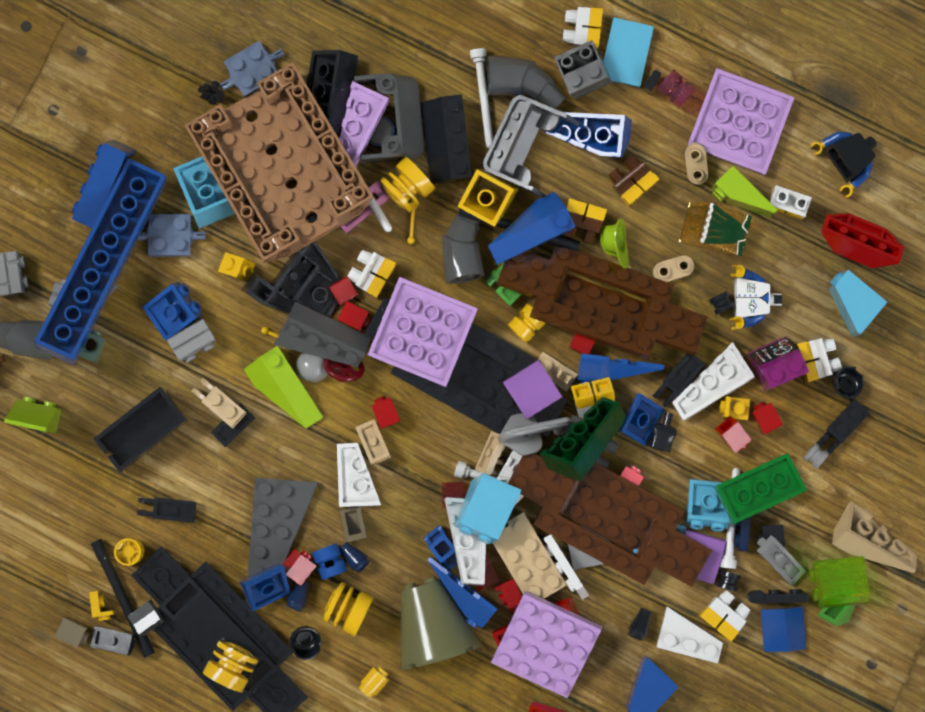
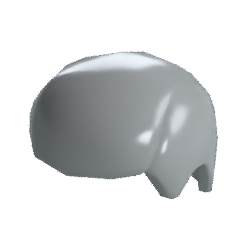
(310, 368)

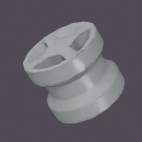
(815, 455)

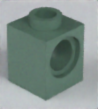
(93, 355)

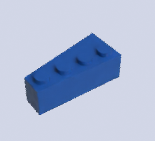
(102, 177)

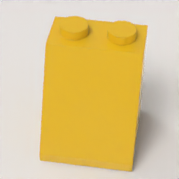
(488, 197)

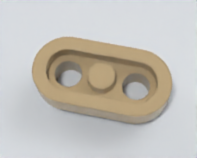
(696, 163)
(673, 268)

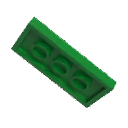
(760, 488)

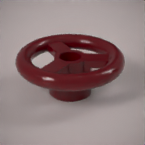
(343, 372)

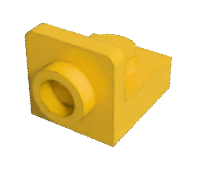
(735, 407)
(97, 602)

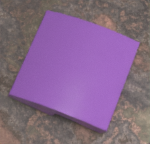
(532, 389)
(713, 562)

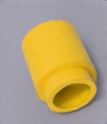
(374, 681)

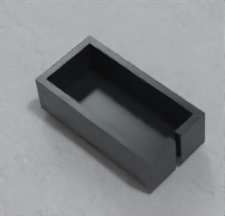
(141, 429)

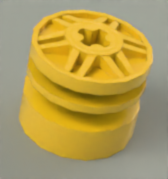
(407, 184)
(347, 608)
(230, 666)

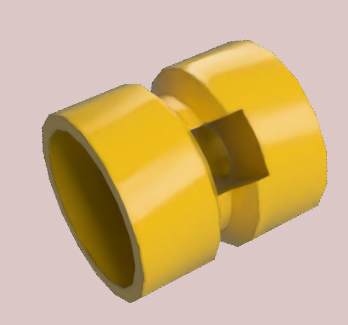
(525, 325)
(129, 551)

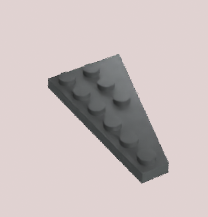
(276, 520)

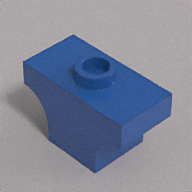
(442, 547)

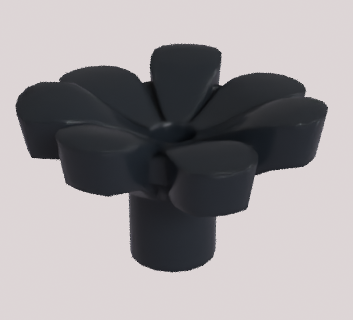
(211, 92)

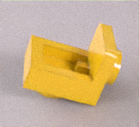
(236, 267)

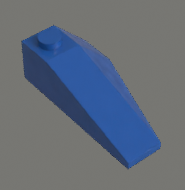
(599, 367)

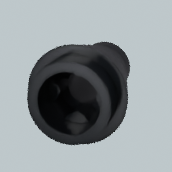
(639, 627)

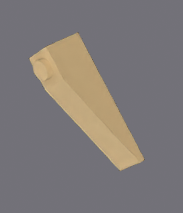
(862, 536)

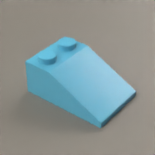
(202, 192)

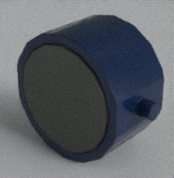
(384, 129)

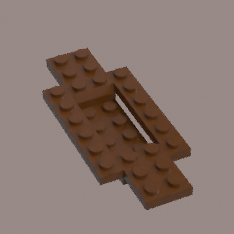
(598, 311)
(617, 513)

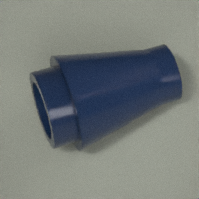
(354, 557)
(298, 597)

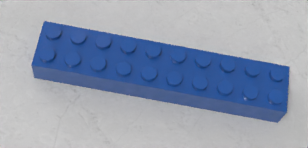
(100, 262)

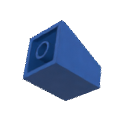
(649, 688)

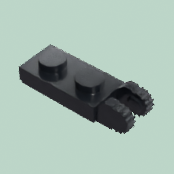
(680, 377)
(844, 424)
(169, 509)
(776, 596)

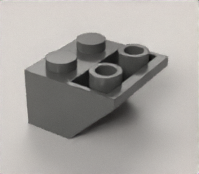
(583, 70)

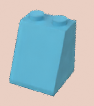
(855, 301)
(486, 508)

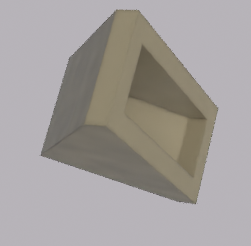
(353, 524)

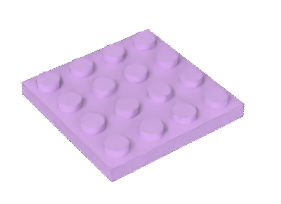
(741, 121)
(422, 331)
(546, 644)

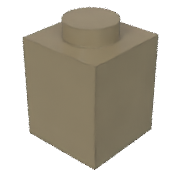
(72, 632)

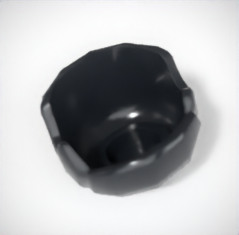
(848, 382)
(305, 642)

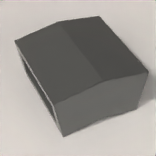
(146, 618)

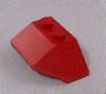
(861, 240)

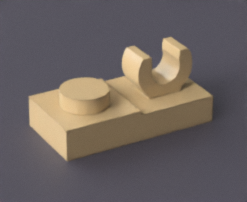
(559, 374)
(373, 442)
(490, 455)

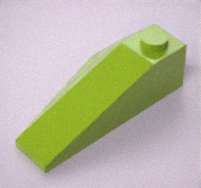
(279, 383)

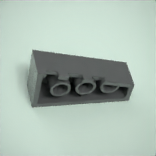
(321, 336)

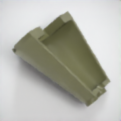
(432, 625)

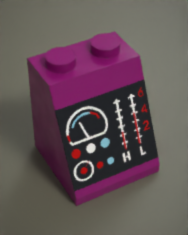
(777, 363)

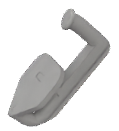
(524, 434)

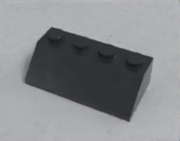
(330, 83)
(446, 140)

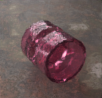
(676, 88)

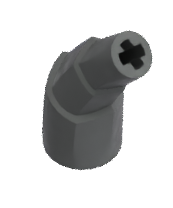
(519, 77)
(462, 251)
(20, 338)

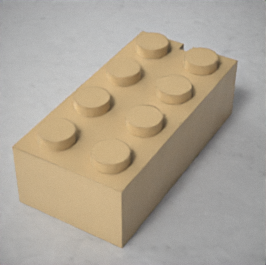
(528, 558)

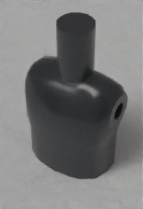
(663, 434)

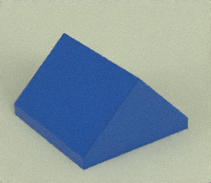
(641, 419)
(265, 586)
(783, 629)

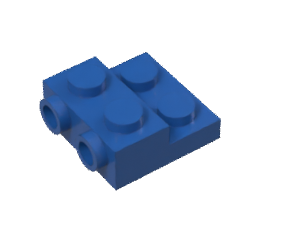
(173, 310)

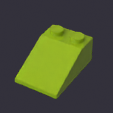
(739, 192)
(33, 415)

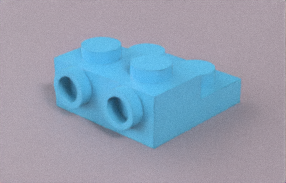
(705, 507)

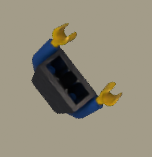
(850, 155)

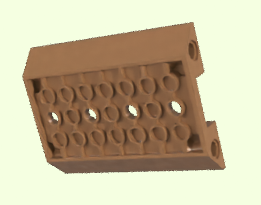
(305, 153)

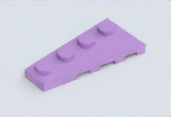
(361, 119)

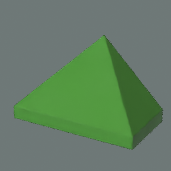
(837, 615)

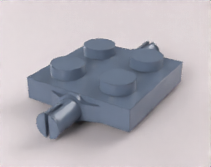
(250, 67)
(170, 235)

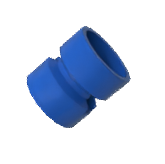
(328, 553)

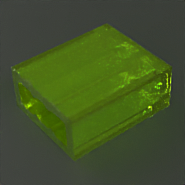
(840, 582)

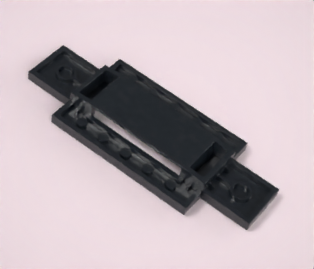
(477, 380)
(197, 624)

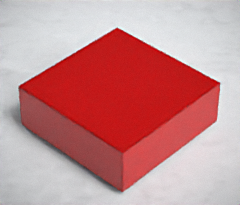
(343, 290)

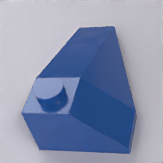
(597, 133)
(536, 225)
(470, 602)

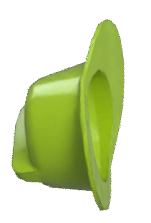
(614, 241)

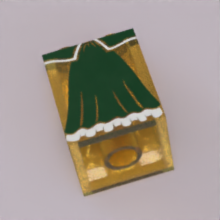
(715, 228)

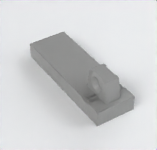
(780, 560)

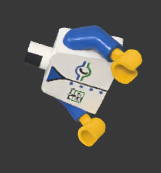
(751, 298)

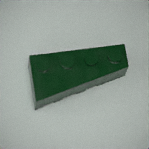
(586, 440)

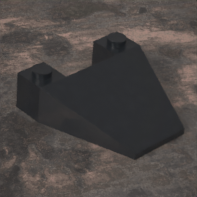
(301, 280)

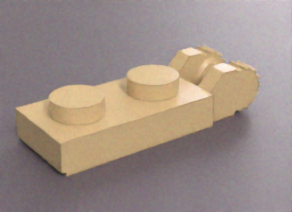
(220, 404)

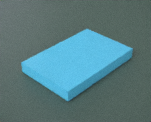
(627, 51)

